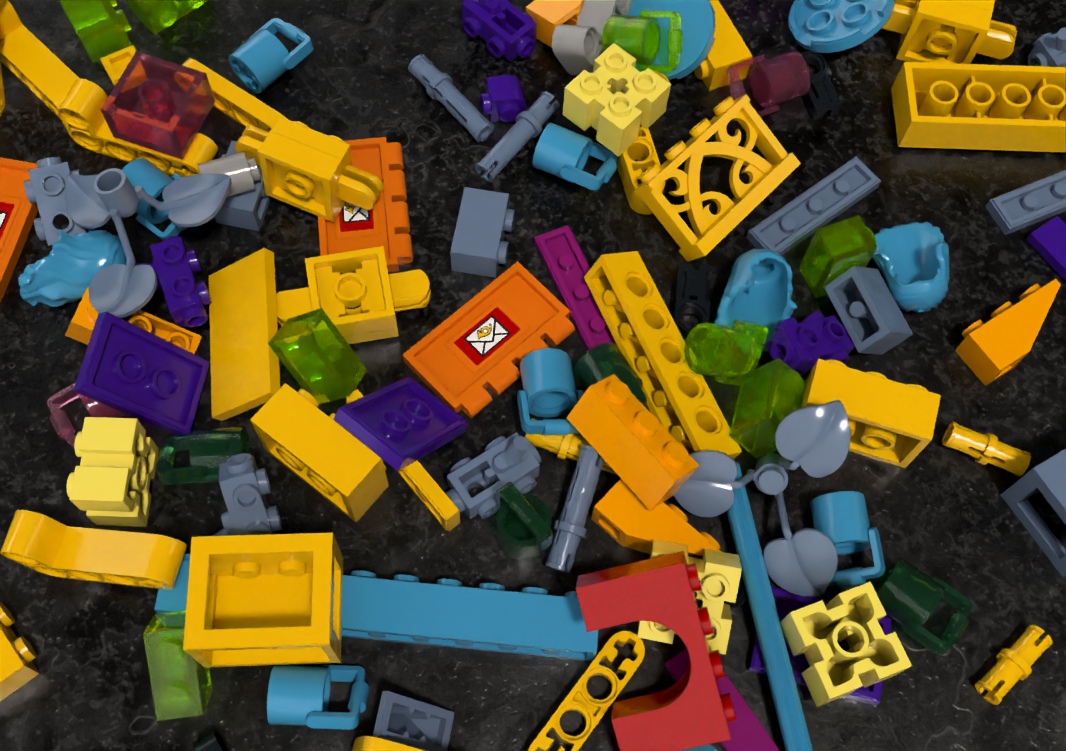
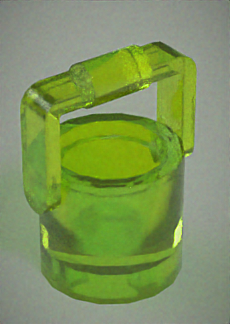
(642, 37)
(725, 349)

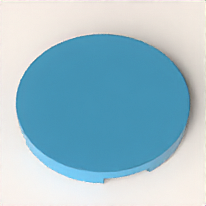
(837, 24)
(697, 28)

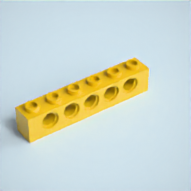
(657, 354)

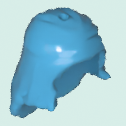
(914, 264)
(70, 267)
(758, 291)

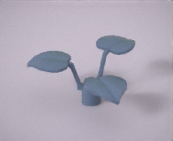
(97, 198)
(810, 438)

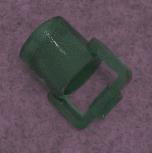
(604, 361)
(206, 452)
(522, 523)
(911, 598)

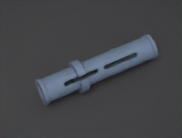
(440, 87)
(527, 125)
(575, 510)

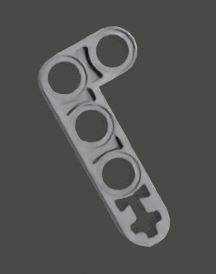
(582, 43)

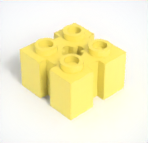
(615, 99)
(113, 471)
(719, 581)
(851, 618)

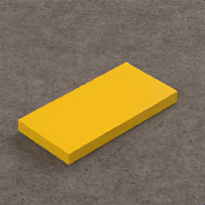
(241, 325)

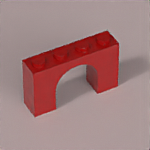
(662, 592)

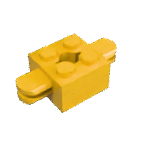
(949, 31)
(308, 168)
(353, 281)

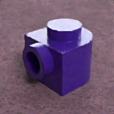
(502, 98)

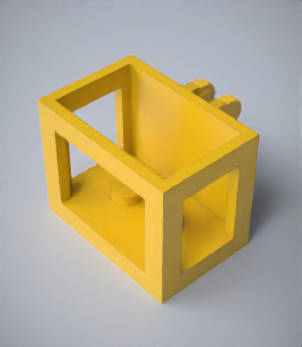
(264, 600)

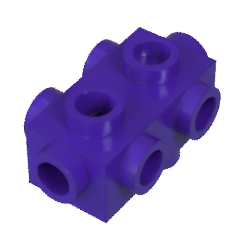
(502, 27)
(177, 277)
(805, 342)

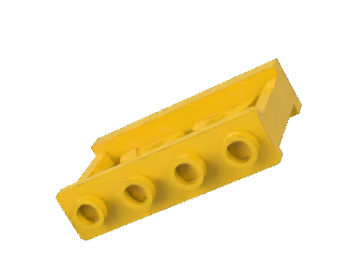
(763, 176)

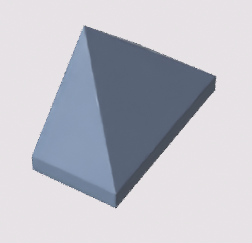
(413, 722)

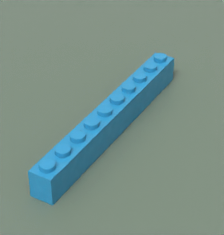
(447, 615)

